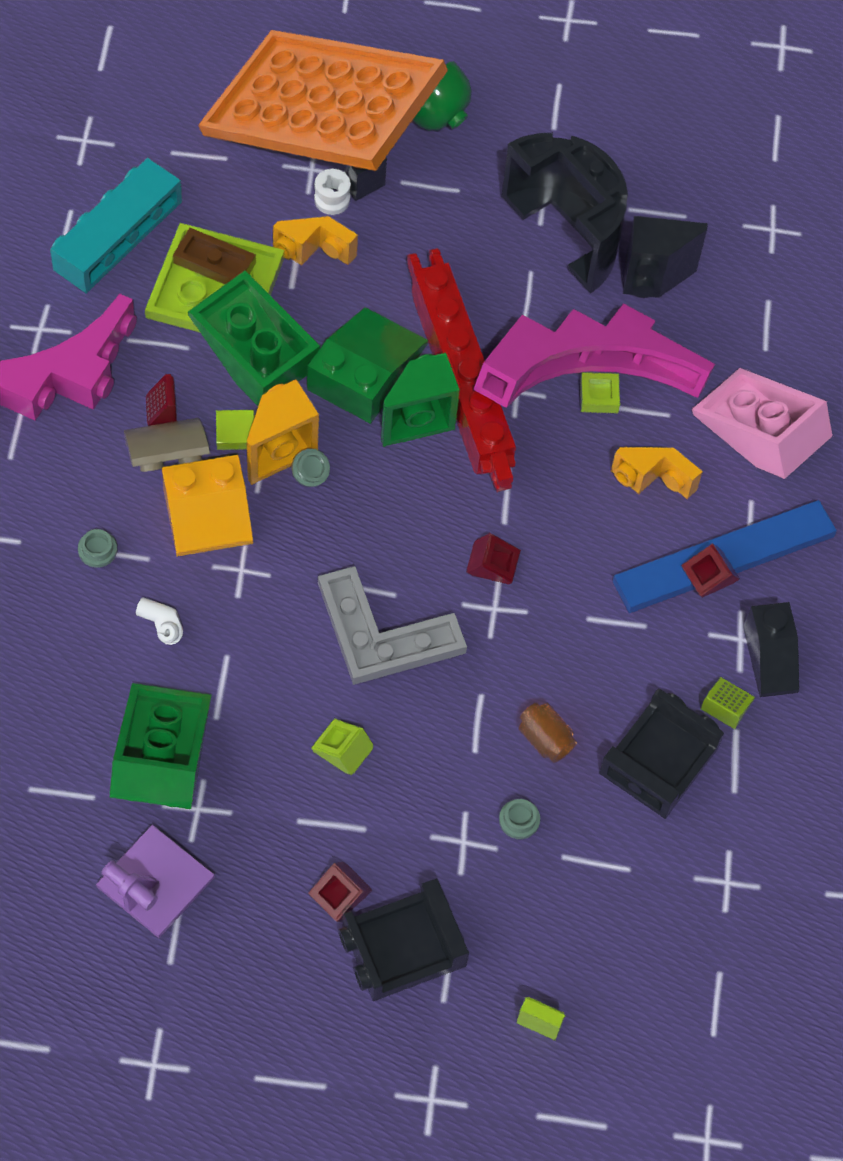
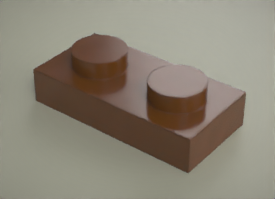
(212, 257)

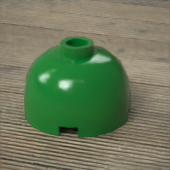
(446, 102)

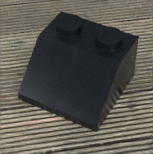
(661, 255)

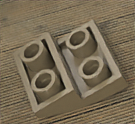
(165, 442)

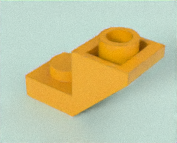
(304, 236)
(642, 465)

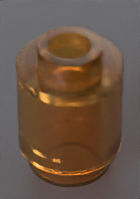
(547, 731)

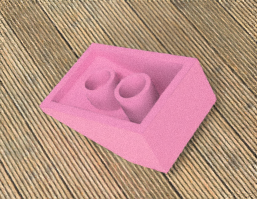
(766, 421)

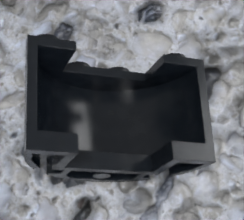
(580, 185)

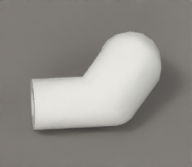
(165, 619)

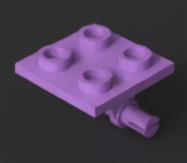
(154, 881)

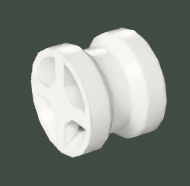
(328, 200)

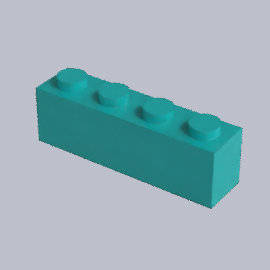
(116, 225)

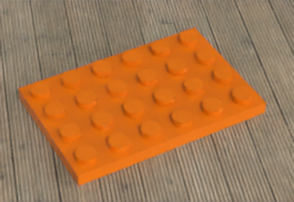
(323, 99)

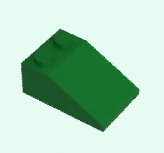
(253, 336)
(362, 363)
(160, 746)

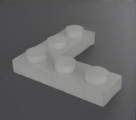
(385, 653)

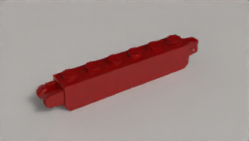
(451, 332)

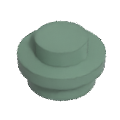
(310, 467)
(97, 548)
(519, 819)

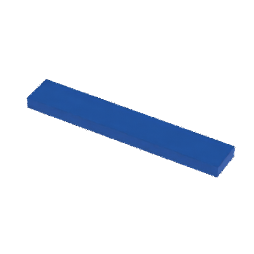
(743, 549)

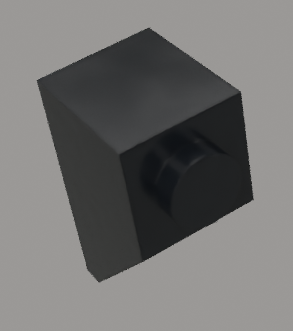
(773, 648)

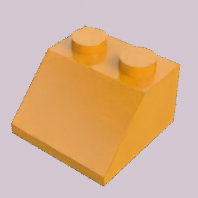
(281, 429)
(207, 505)

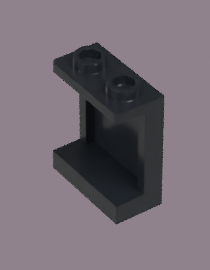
(662, 753)
(404, 942)

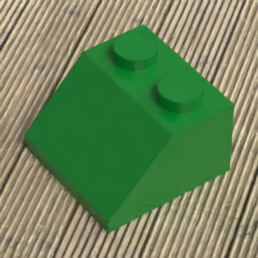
(421, 401)

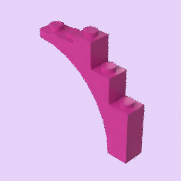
(581, 344)
(71, 369)

